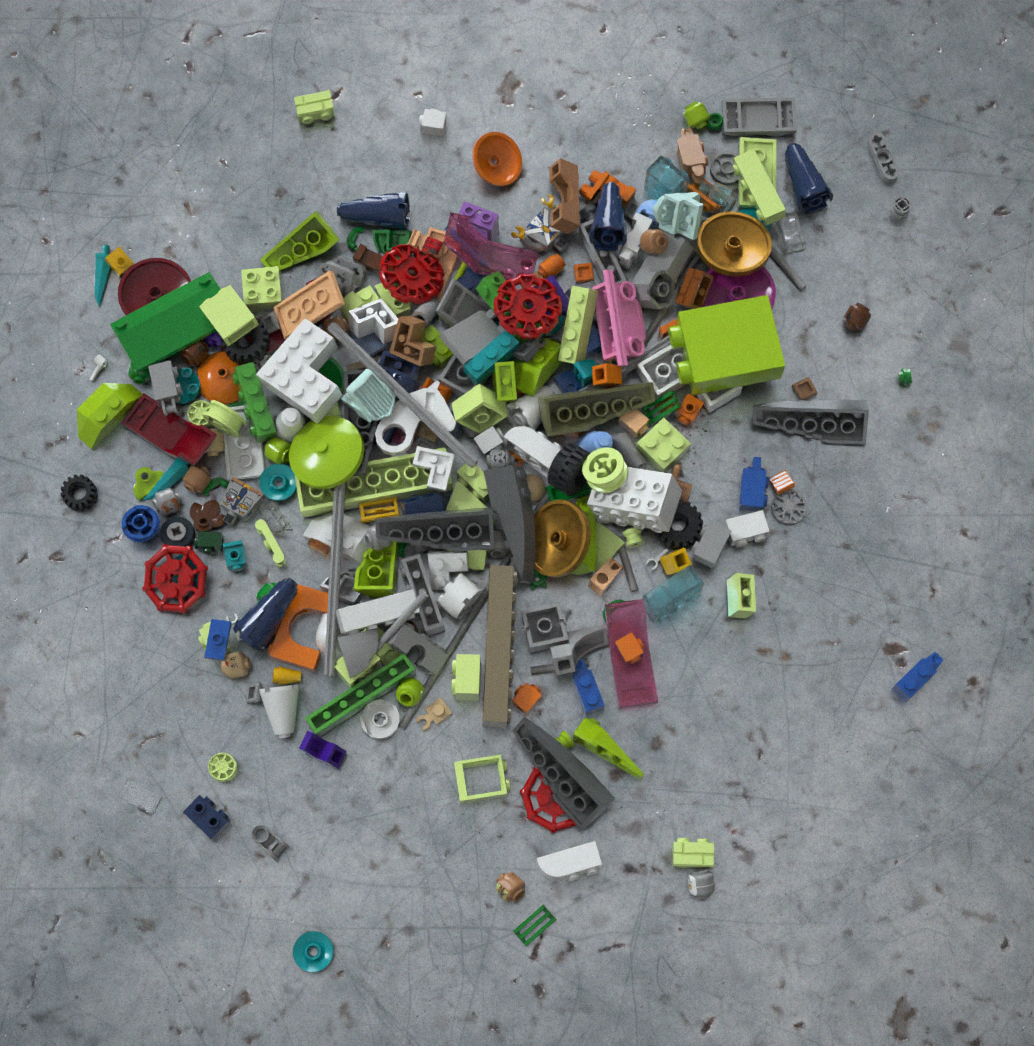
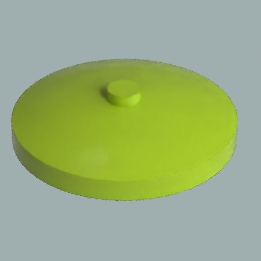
(326, 452)

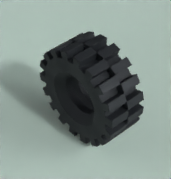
(253, 351)
(690, 534)

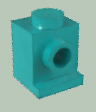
(238, 563)

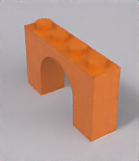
(284, 648)

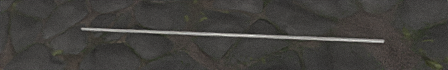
(506, 560)

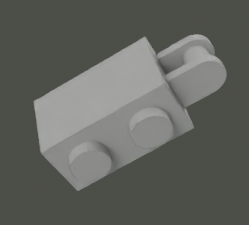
(165, 386)

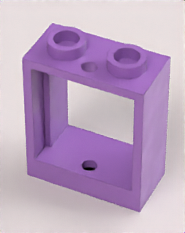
(486, 220)

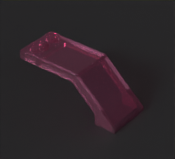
(484, 255)
(633, 681)

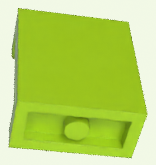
(504, 381)

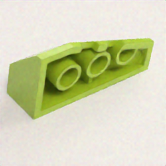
(304, 242)
(589, 561)
(378, 572)
(599, 742)

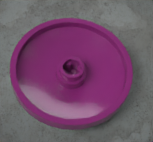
(735, 288)

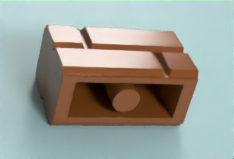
(694, 289)

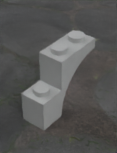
(580, 643)

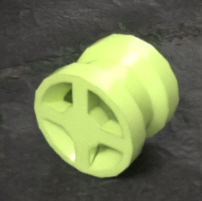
(633, 537)

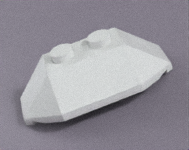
(353, 535)

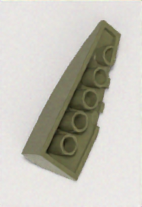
(587, 408)

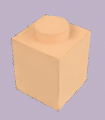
(634, 422)

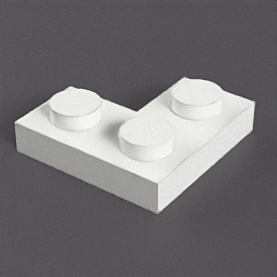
(438, 462)
(443, 563)

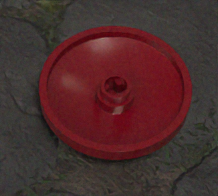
(149, 281)

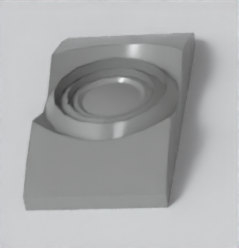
(759, 116)
(459, 304)

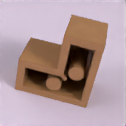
(409, 344)

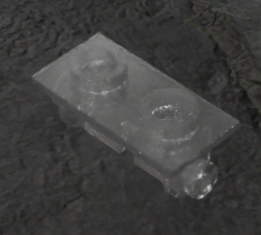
(270, 509)

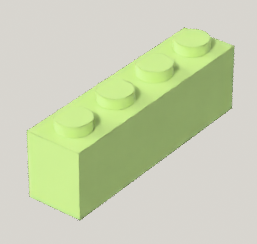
(759, 187)
(578, 324)

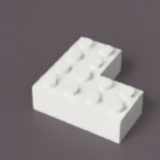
(662, 371)
(295, 375)

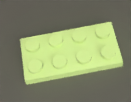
(767, 154)

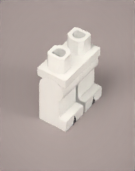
(632, 249)

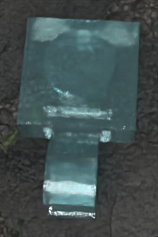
(718, 193)

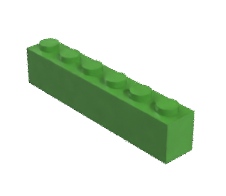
(360, 695)

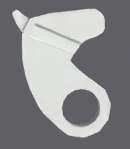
(405, 419)

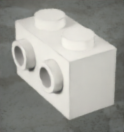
(747, 528)

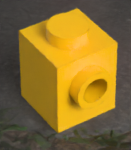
(119, 261)
(675, 561)

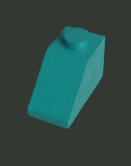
(583, 372)

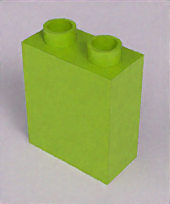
(727, 345)

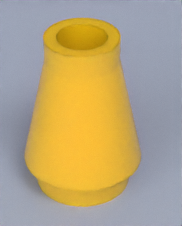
(285, 675)

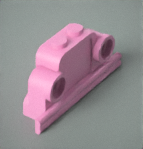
(619, 320)

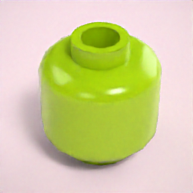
(696, 115)
(277, 450)
(409, 692)

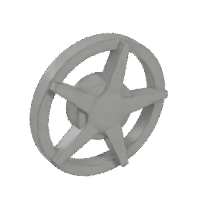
(725, 167)

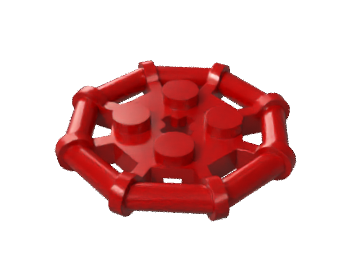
(164, 578)
(545, 804)

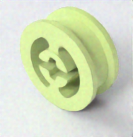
(224, 418)
(598, 477)

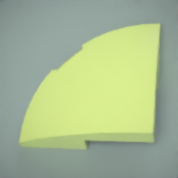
(607, 545)

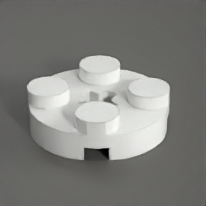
(382, 708)

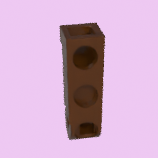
(369, 259)

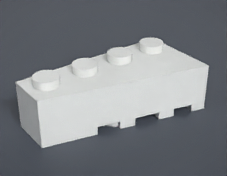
(375, 612)

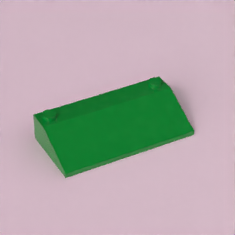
(166, 323)

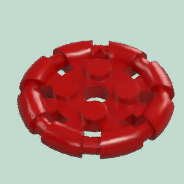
(409, 283)
(532, 316)

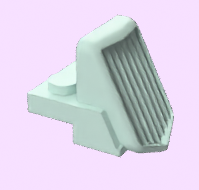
(679, 213)
(369, 397)

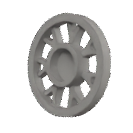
(789, 507)

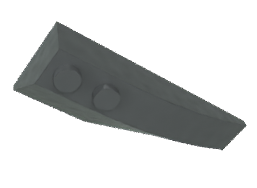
(817, 418)
(365, 428)
(513, 504)
(441, 529)
(569, 779)

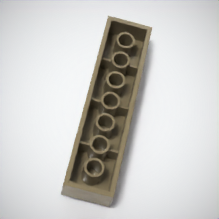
(498, 641)

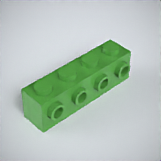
(488, 290)
(254, 401)

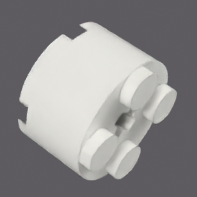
(459, 596)

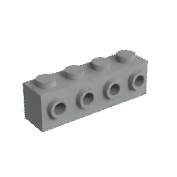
(601, 259)
(414, 571)

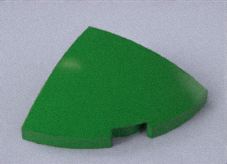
(387, 239)

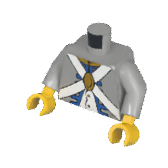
(539, 234)

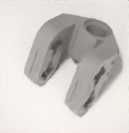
(348, 280)

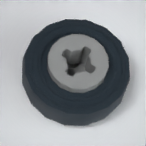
(183, 537)

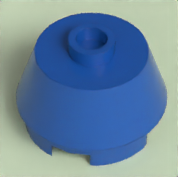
(140, 523)

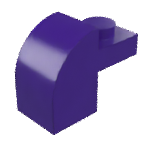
(322, 750)

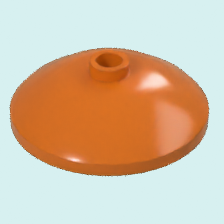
(504, 155)
(214, 385)

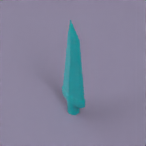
(101, 273)
(171, 476)

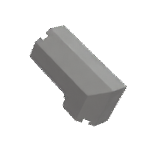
(660, 274)

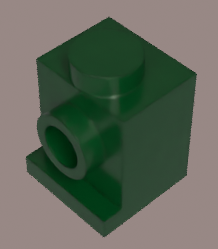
(210, 542)

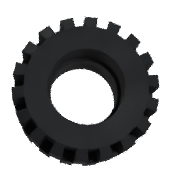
(566, 469)

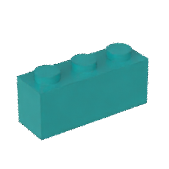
(498, 350)

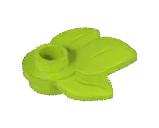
(143, 487)

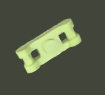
(270, 543)

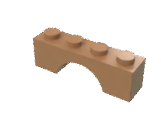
(565, 179)

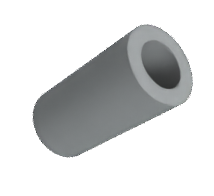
(427, 310)
(629, 451)

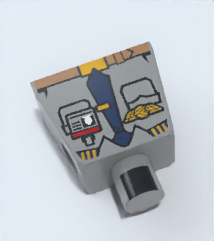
(240, 501)

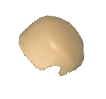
(536, 486)

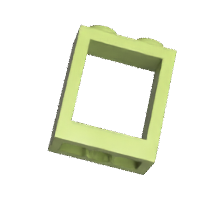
(502, 767)

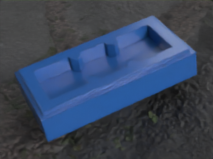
(567, 382)
(217, 639)

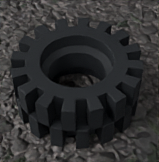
(70, 485)

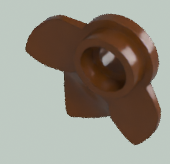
(207, 513)

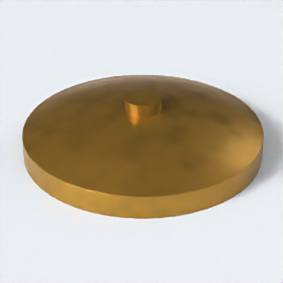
(734, 243)
(560, 537)

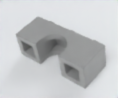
(430, 656)

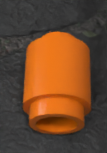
(551, 266)

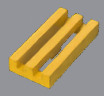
(378, 510)

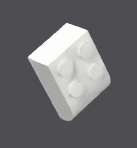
(532, 448)
(571, 863)

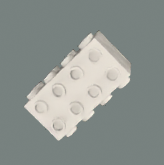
(643, 501)

